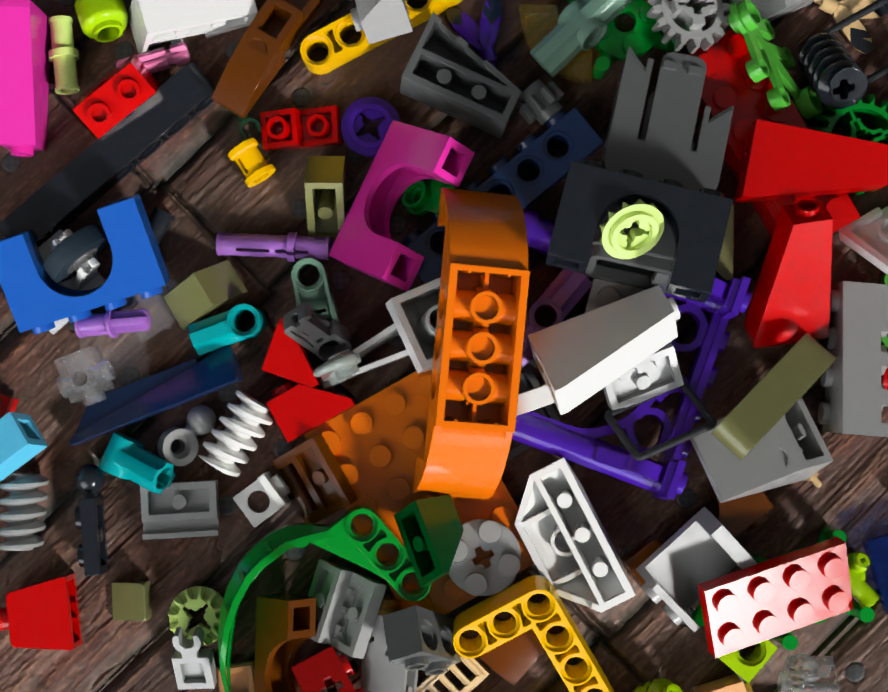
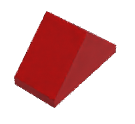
(289, 359)

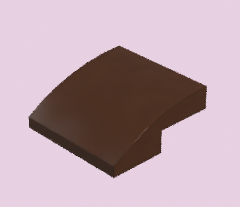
(516, 655)

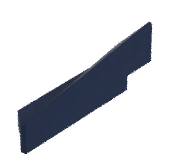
(158, 394)

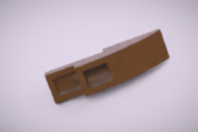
(262, 53)

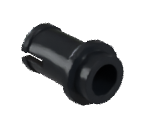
(160, 223)

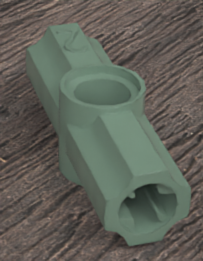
(578, 28)

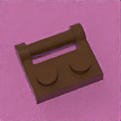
(315, 479)

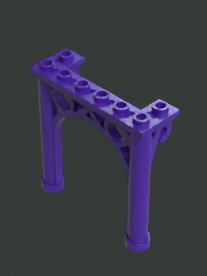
(581, 446)

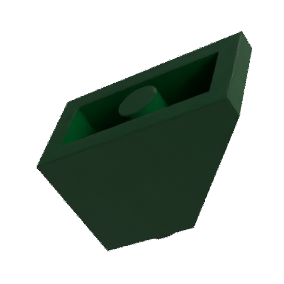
(430, 535)

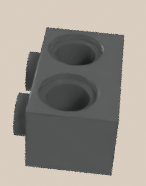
(420, 640)

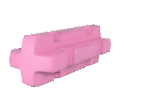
(162, 58)

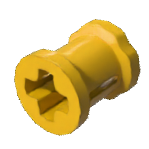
(251, 162)

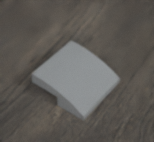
(345, 607)

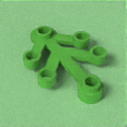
(771, 61)

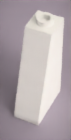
(602, 345)

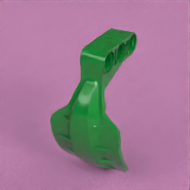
(336, 538)

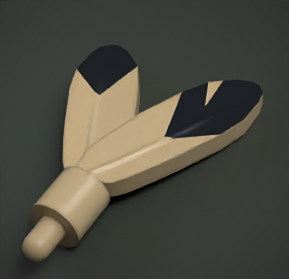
(855, 32)

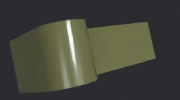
(773, 396)

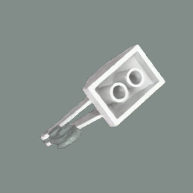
(415, 322)

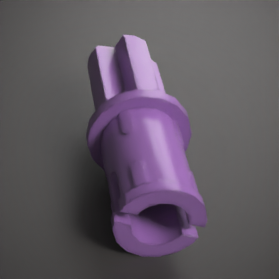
(113, 323)

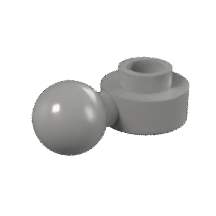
(199, 422)

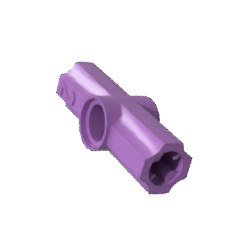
(559, 297)

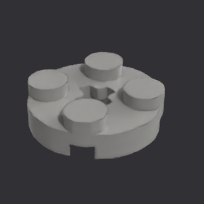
(504, 563)

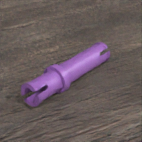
(281, 246)

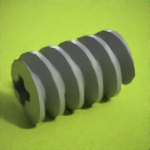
(23, 511)

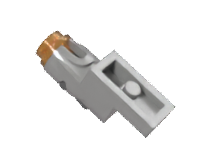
(376, 670)

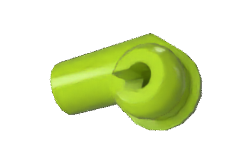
(860, 589)

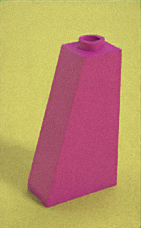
(23, 77)

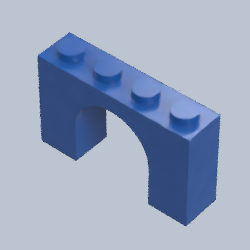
(40, 301)

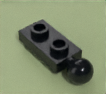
(91, 520)

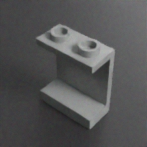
(688, 558)

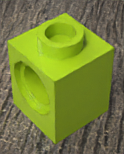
(751, 664)

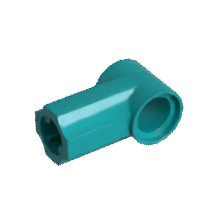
(224, 329)
(130, 461)

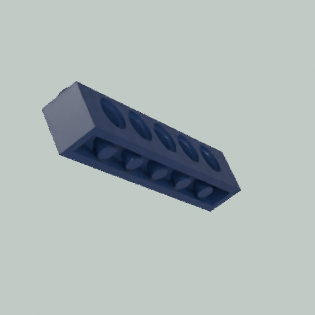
(580, 144)

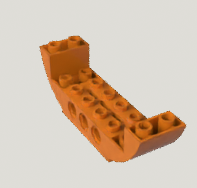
(475, 345)

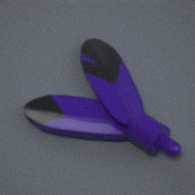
(481, 37)

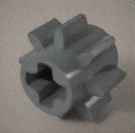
(540, 102)

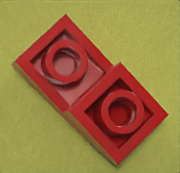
(301, 128)

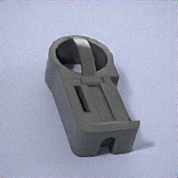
(313, 331)

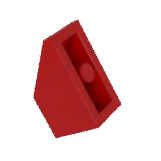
(305, 408)

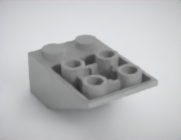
(782, 457)

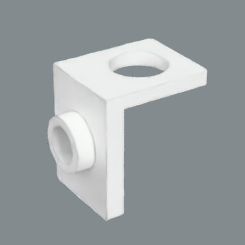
(273, 487)

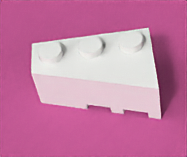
(172, 20)

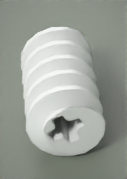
(237, 435)

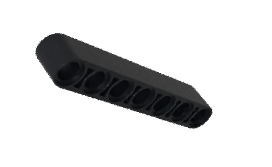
(112, 156)

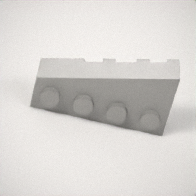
(853, 380)

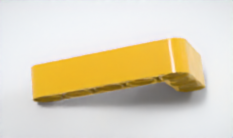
(341, 53)
(531, 616)

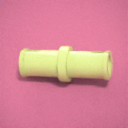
(63, 55)

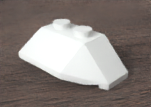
(570, 540)

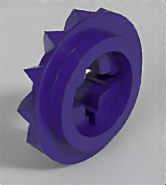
(352, 124)

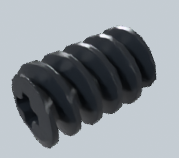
(832, 71)

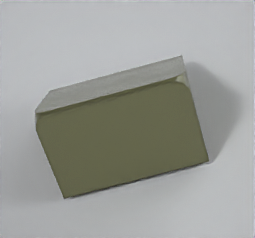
(131, 600)

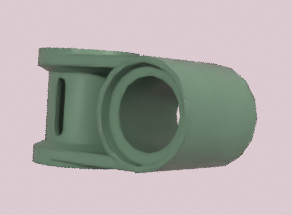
(317, 295)

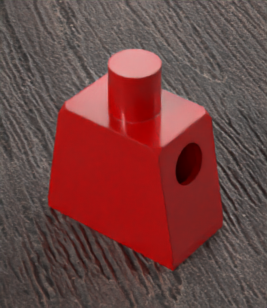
(43, 615)

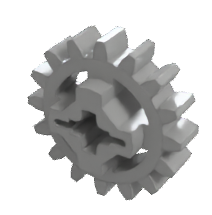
(684, 21)

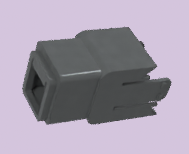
(660, 153)

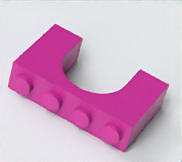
(402, 160)

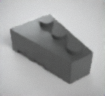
(458, 82)

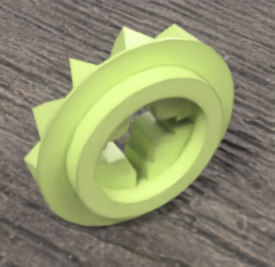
(639, 239)
(194, 599)

